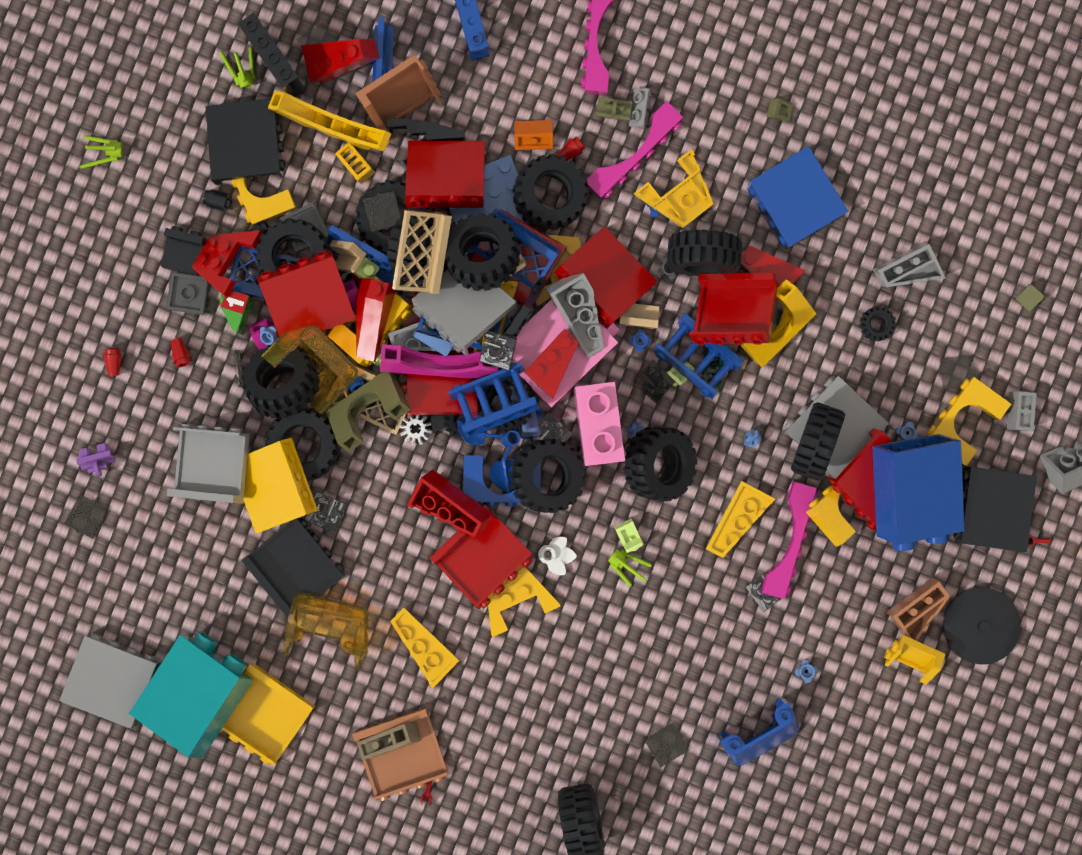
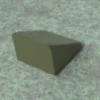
(780, 110)
(1029, 297)

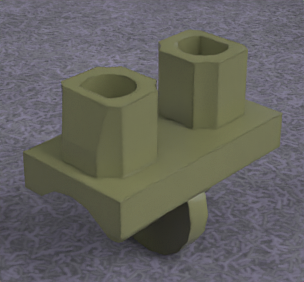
(614, 109)

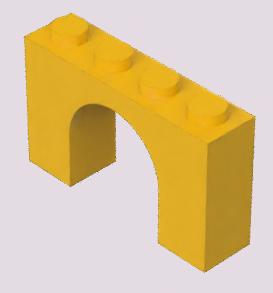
(263, 208)
(795, 316)
(346, 337)
(975, 394)
(828, 517)

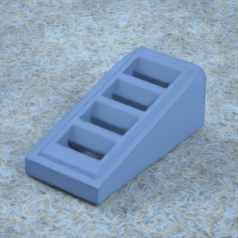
(436, 343)

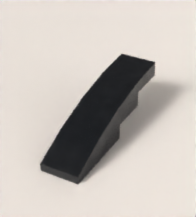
(432, 131)

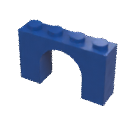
(476, 488)

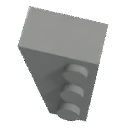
(910, 267)

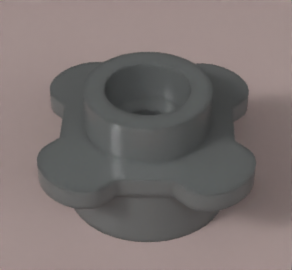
(664, 270)

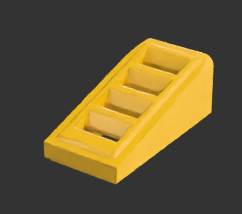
(363, 172)

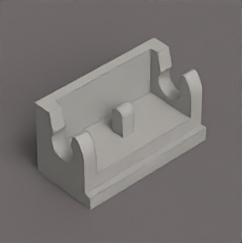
(1022, 411)

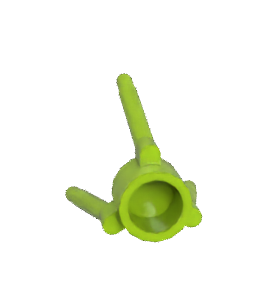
(244, 78)
(112, 149)
(618, 560)

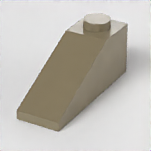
(389, 741)

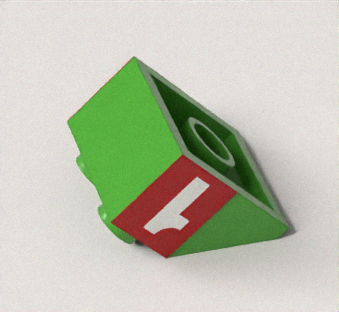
(236, 310)

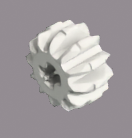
(416, 435)

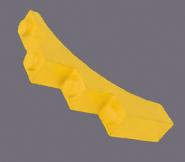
(328, 123)

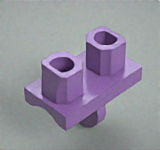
(95, 462)

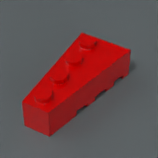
(336, 58)
(449, 504)

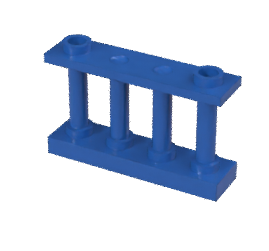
(473, 29)
(730, 359)
(493, 419)

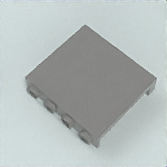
(461, 312)
(858, 422)
(211, 464)
(108, 679)

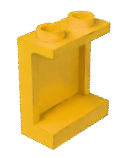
(917, 656)

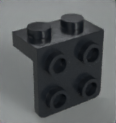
(181, 249)

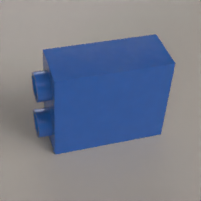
(918, 490)

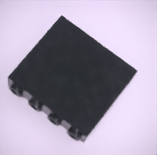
(271, 55)
(244, 140)
(996, 508)
(293, 564)

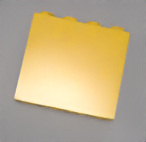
(276, 486)
(267, 716)

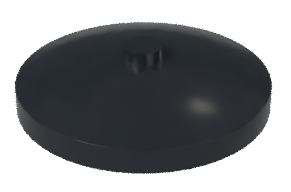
(981, 625)

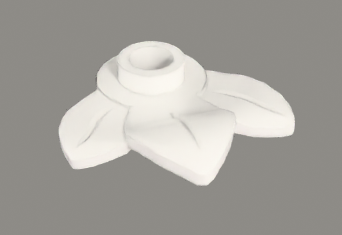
(560, 555)

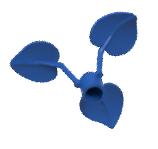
(499, 470)

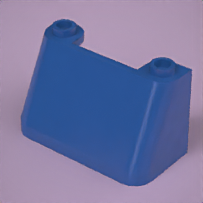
(784, 728)

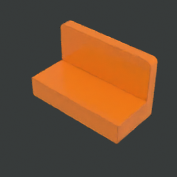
(533, 134)

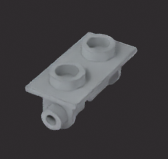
(640, 104)

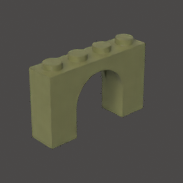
(346, 413)

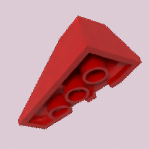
(372, 312)

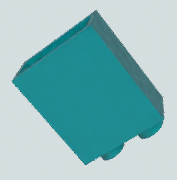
(192, 694)

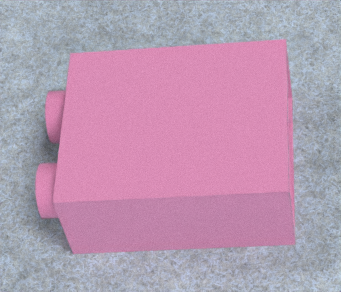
(538, 335)
(599, 424)

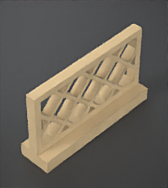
(434, 252)
(368, 375)

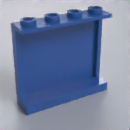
(796, 197)

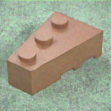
(919, 608)

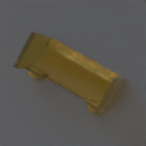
(336, 370)
(330, 620)

